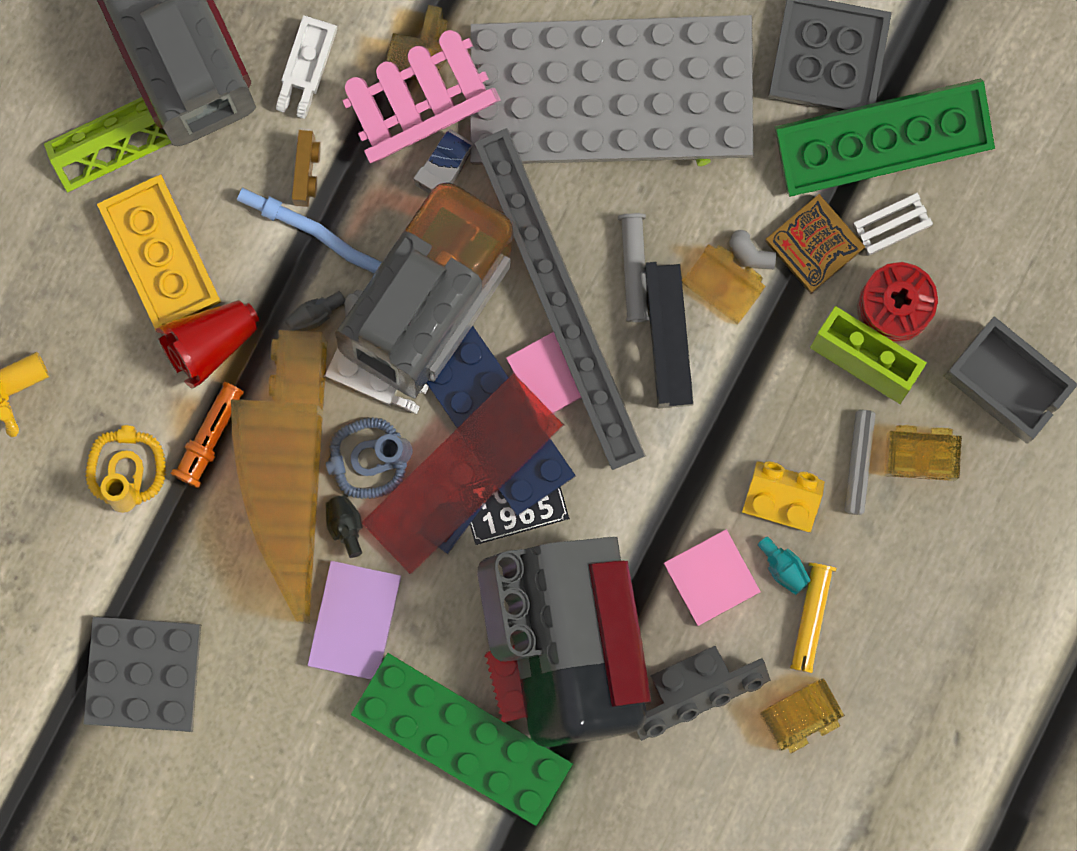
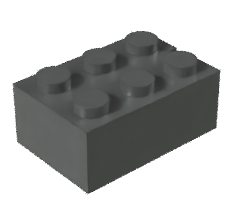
(1010, 380)

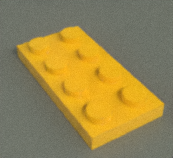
(158, 252)

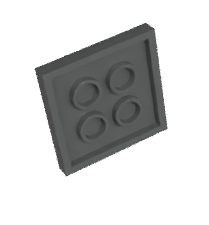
(829, 54)
(142, 674)

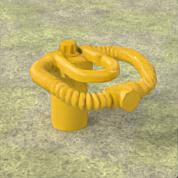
(15, 379)
(115, 487)

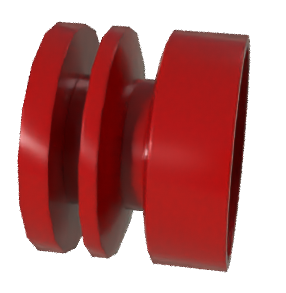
(877, 307)

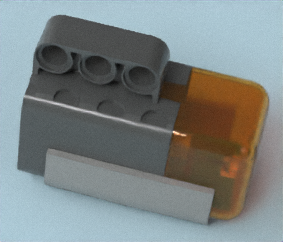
(428, 290)

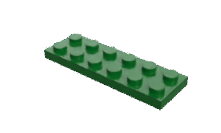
(885, 137)
(461, 739)

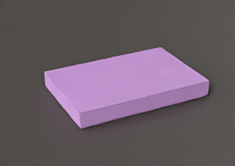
(354, 620)

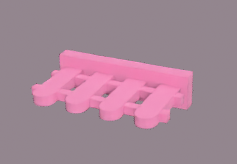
(403, 105)

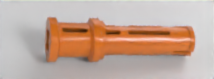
(205, 453)

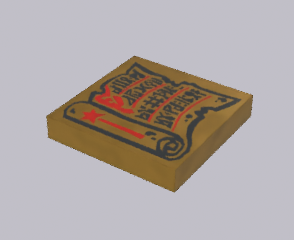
(815, 243)

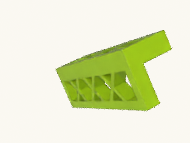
(105, 132)

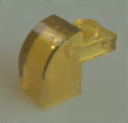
(432, 30)

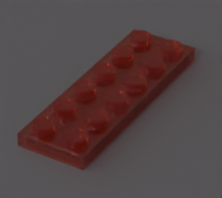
(462, 473)

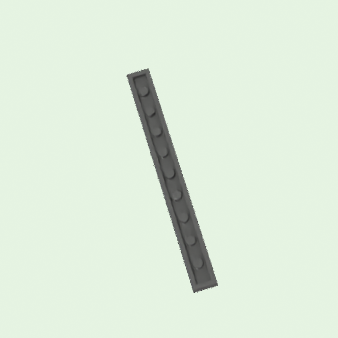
(560, 299)

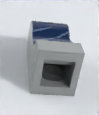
(445, 161)

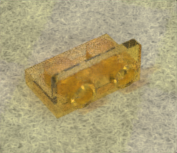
(724, 283)

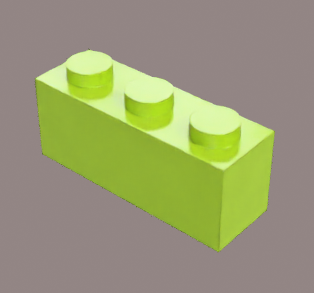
(868, 355)

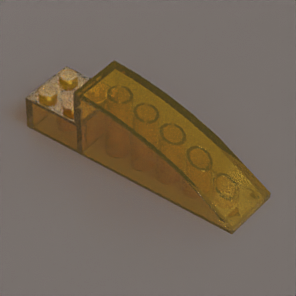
(280, 463)

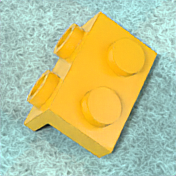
(784, 496)

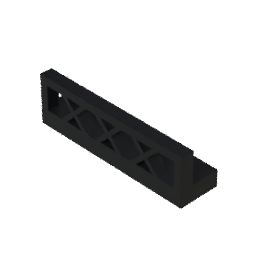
(668, 335)

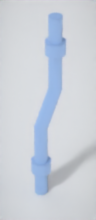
(272, 209)

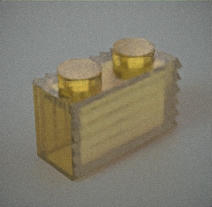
(923, 454)
(802, 715)

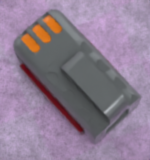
(181, 64)

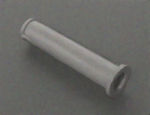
(634, 267)

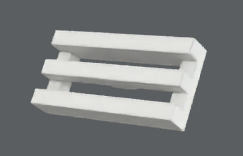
(919, 211)

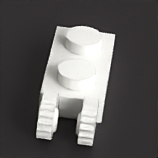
(306, 63)
(356, 378)

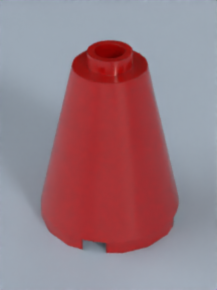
(207, 339)

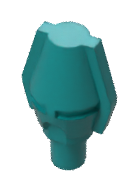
(785, 566)

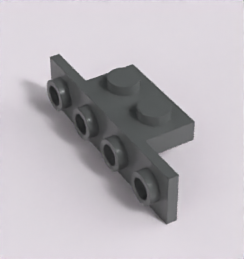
(698, 686)

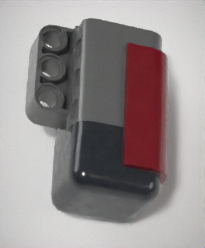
(571, 638)

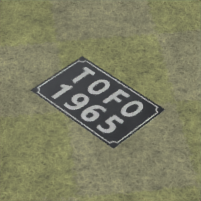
(499, 520)

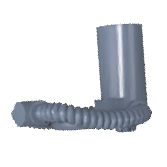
(389, 448)

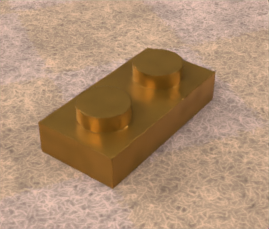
(304, 183)

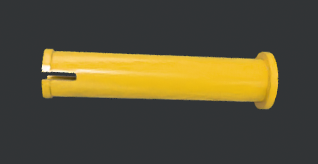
(812, 616)

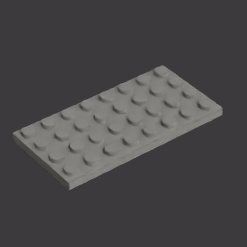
(618, 88)

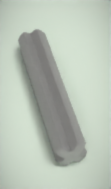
(860, 462)

